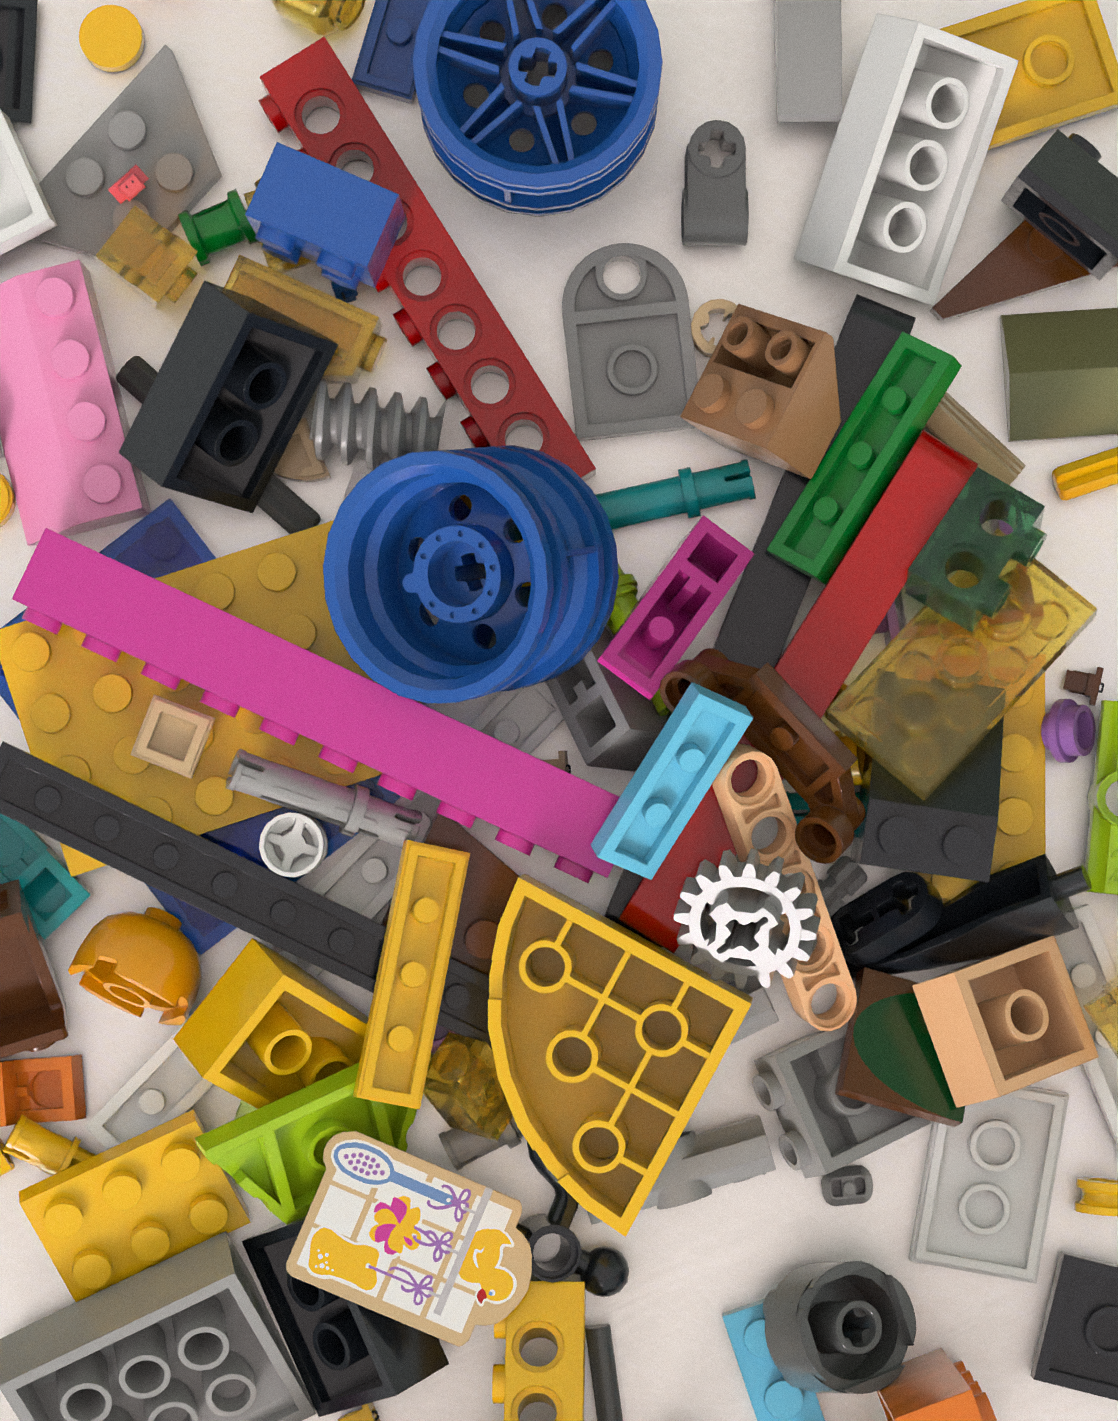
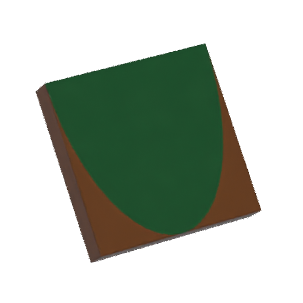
(891, 1053)

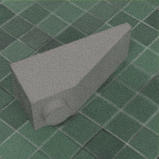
(605, 714)

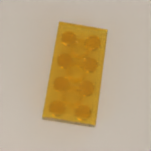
(946, 688)

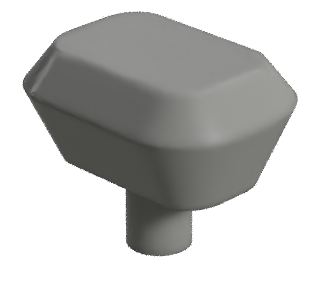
(847, 1186)

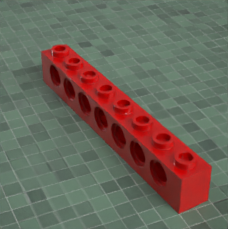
(319, 80)

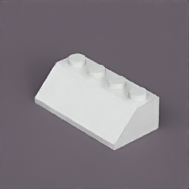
(906, 157)

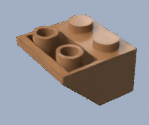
(769, 391)

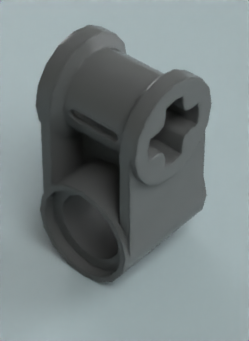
(712, 197)

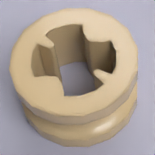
(701, 321)

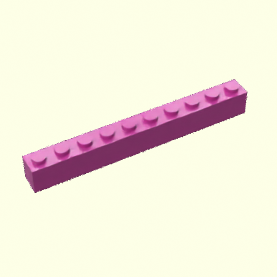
(315, 699)

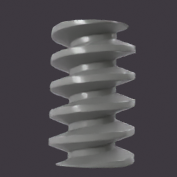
(371, 427)

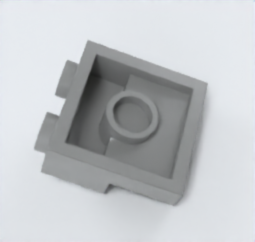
(820, 1126)

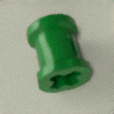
(217, 227)

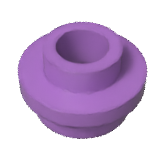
(1068, 730)

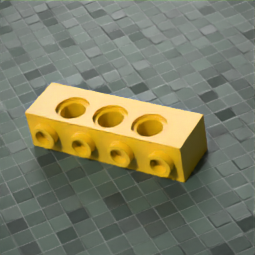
(552, 1313)

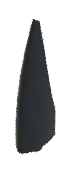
(994, 917)

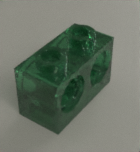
(964, 545)

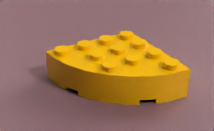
(601, 1045)

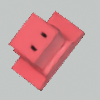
(129, 185)

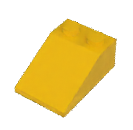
(270, 1029)

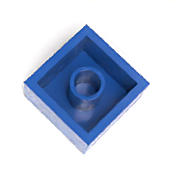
(325, 217)

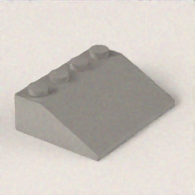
(159, 1347)

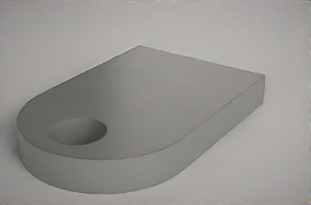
(628, 350)

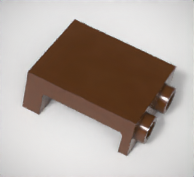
(30, 997)

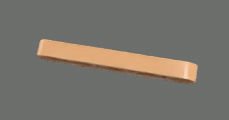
(741, 815)

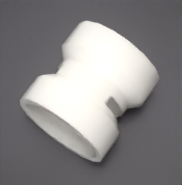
(283, 843)

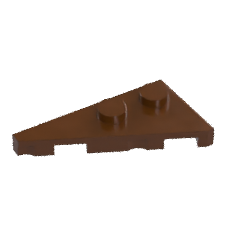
(1016, 268)

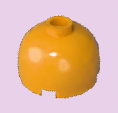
(141, 964)

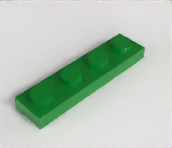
(864, 457)

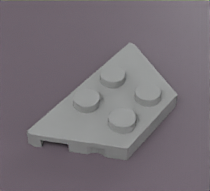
(145, 126)

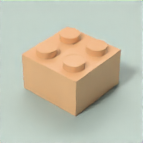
(1005, 1022)

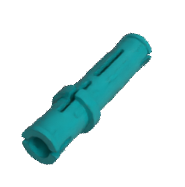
(678, 495)

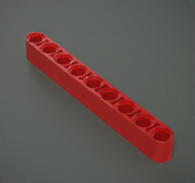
(820, 652)

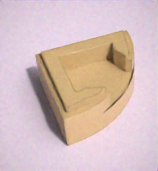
(300, 459)

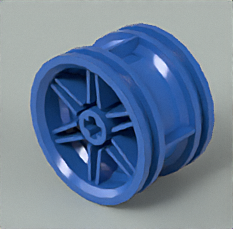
(562, 167)
(382, 584)

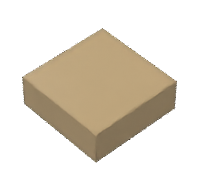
(172, 736)

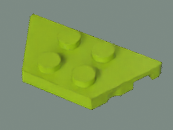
(281, 1146)

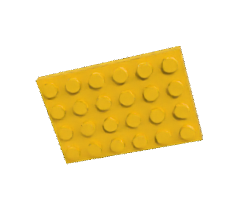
(89, 709)

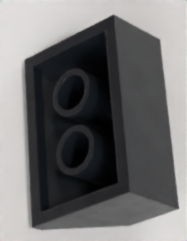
(227, 399)
(338, 1346)

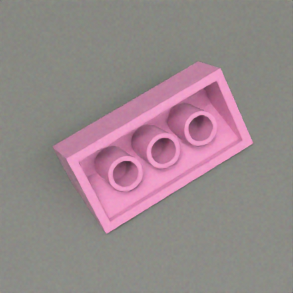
(63, 407)

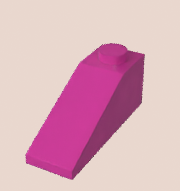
(675, 606)

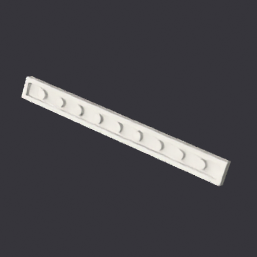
(359, 880)

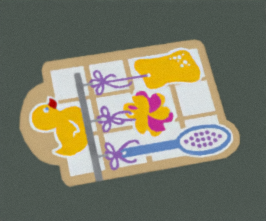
(412, 1240)

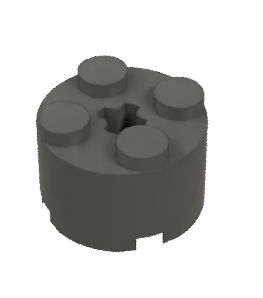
(839, 1327)

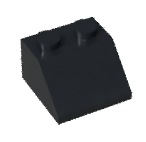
(1070, 201)

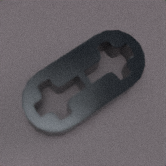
(883, 918)

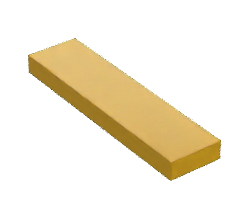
(411, 974)

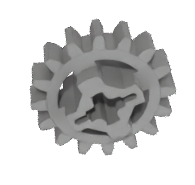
(746, 917)

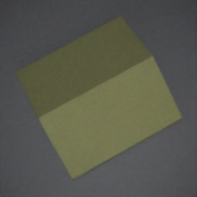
(1060, 374)

